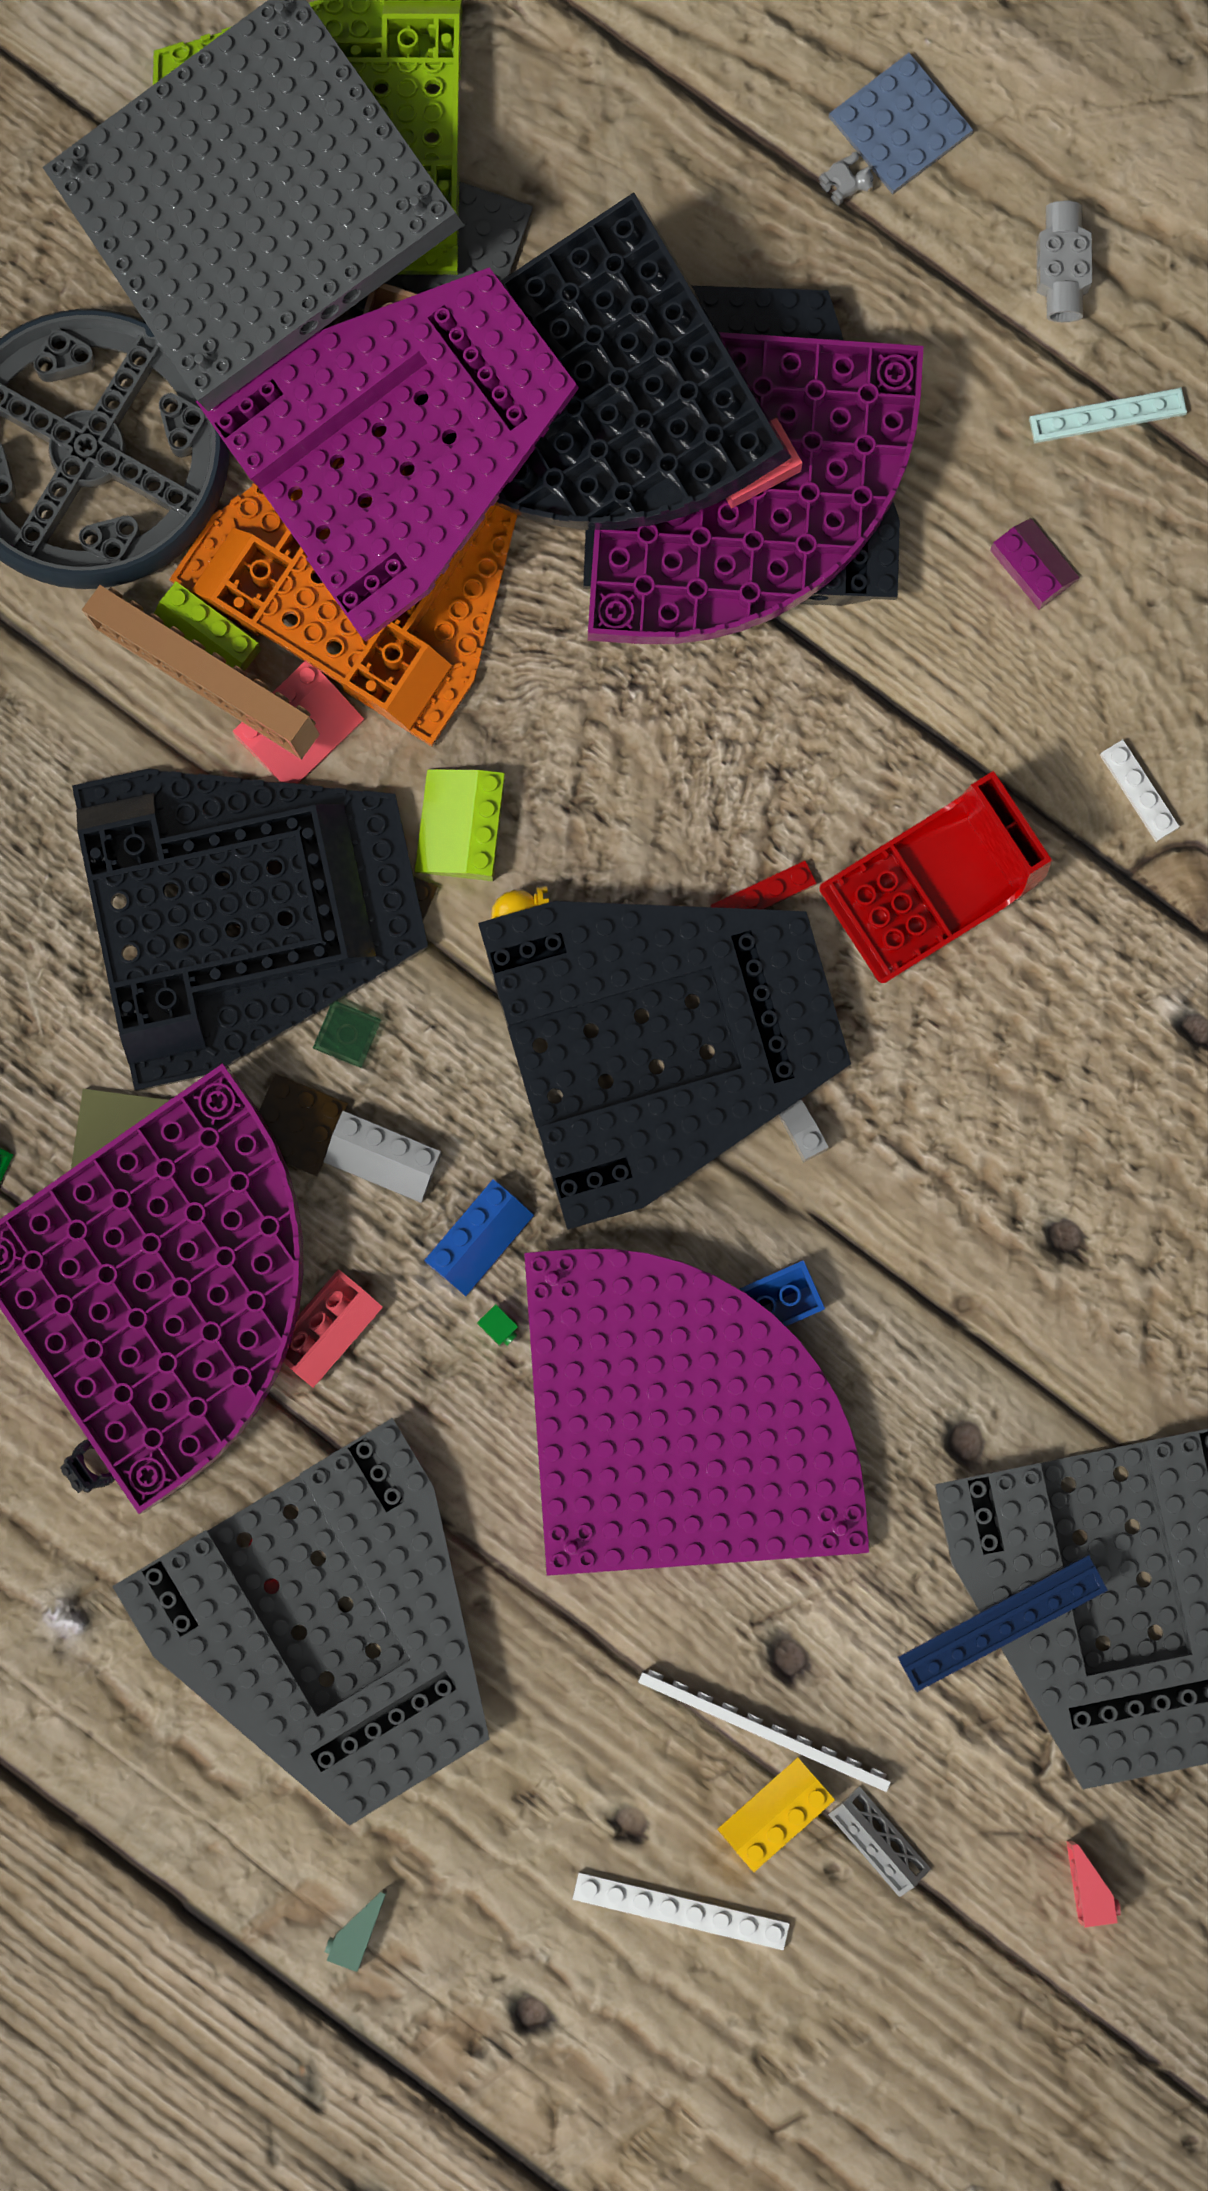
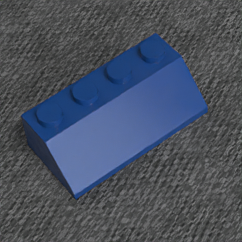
(479, 1237)
(787, 1294)

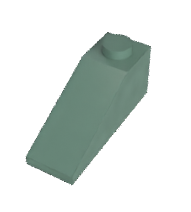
(352, 1940)

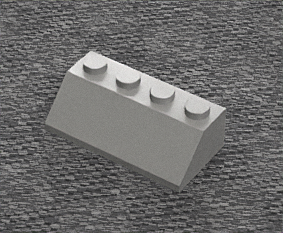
(382, 1156)

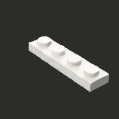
(1139, 790)

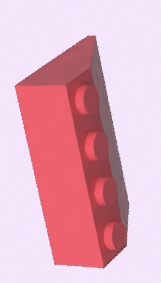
(328, 708)

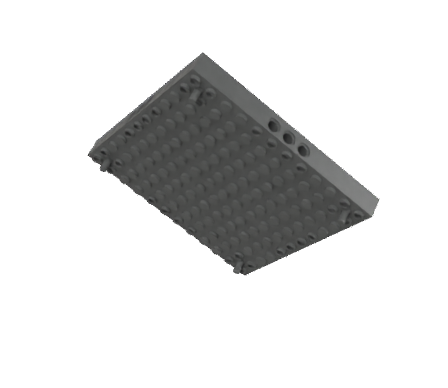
(251, 197)

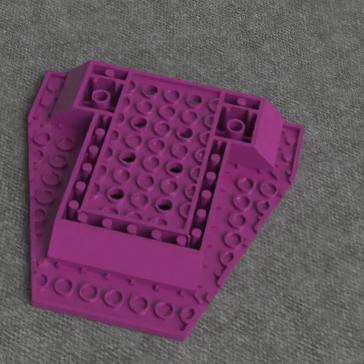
(324, 400)

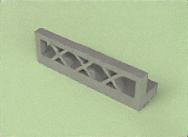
(876, 1845)

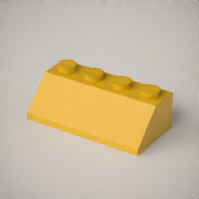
(775, 1814)

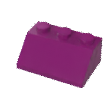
(1033, 563)

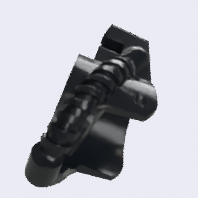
(79, 1475)

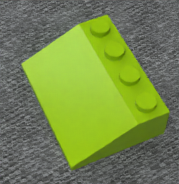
(460, 823)

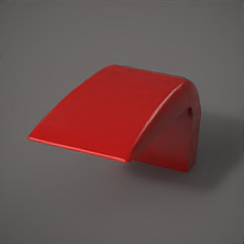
(937, 879)

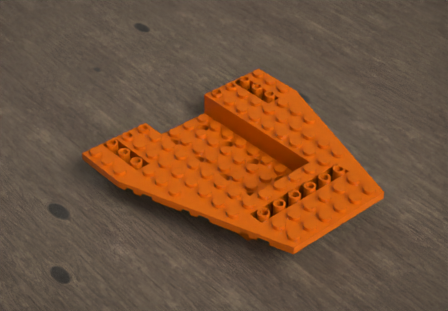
(407, 671)

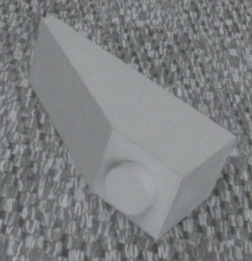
(803, 1131)

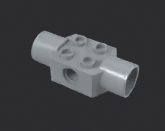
(1064, 261)

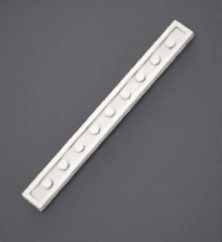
(775, 1733)

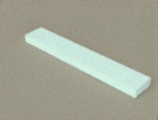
(1107, 415)

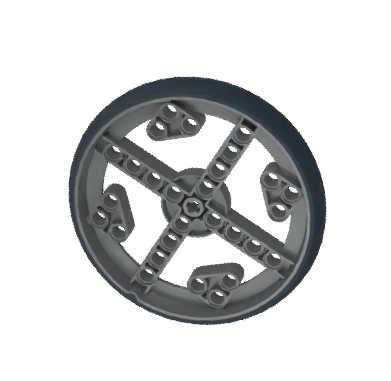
(205, 482)

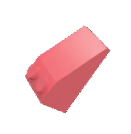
(1092, 1897)

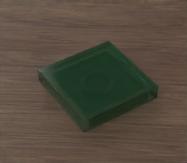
(347, 1034)

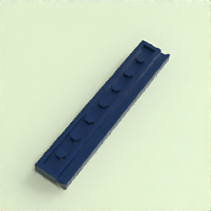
(1002, 1623)

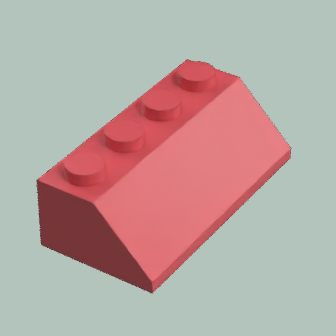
(329, 1327)

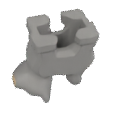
(844, 180)

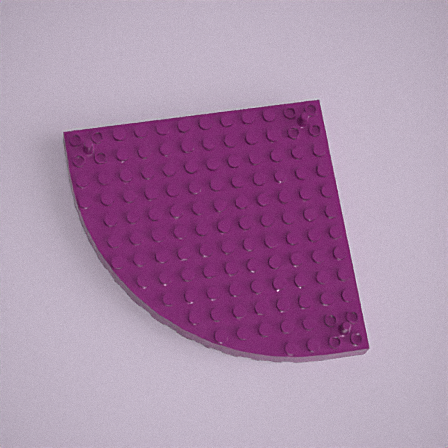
(729, 569)
(162, 1284)
(679, 1422)

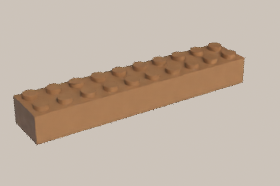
(201, 671)

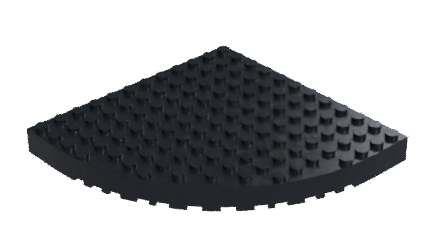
(659, 398)

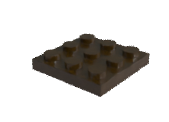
(301, 1122)

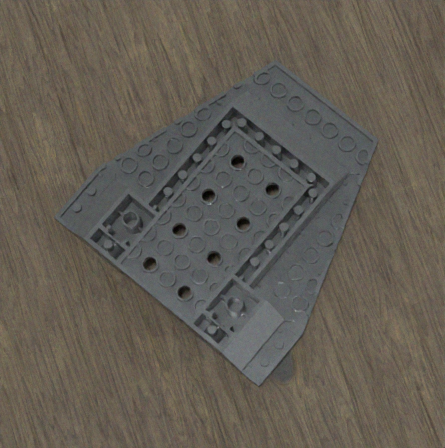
(233, 1645)
(1142, 1699)

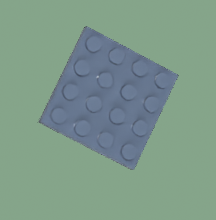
(900, 123)

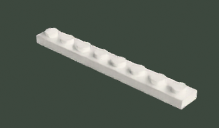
(681, 1911)

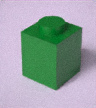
(498, 1326)

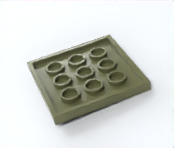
(107, 1116)

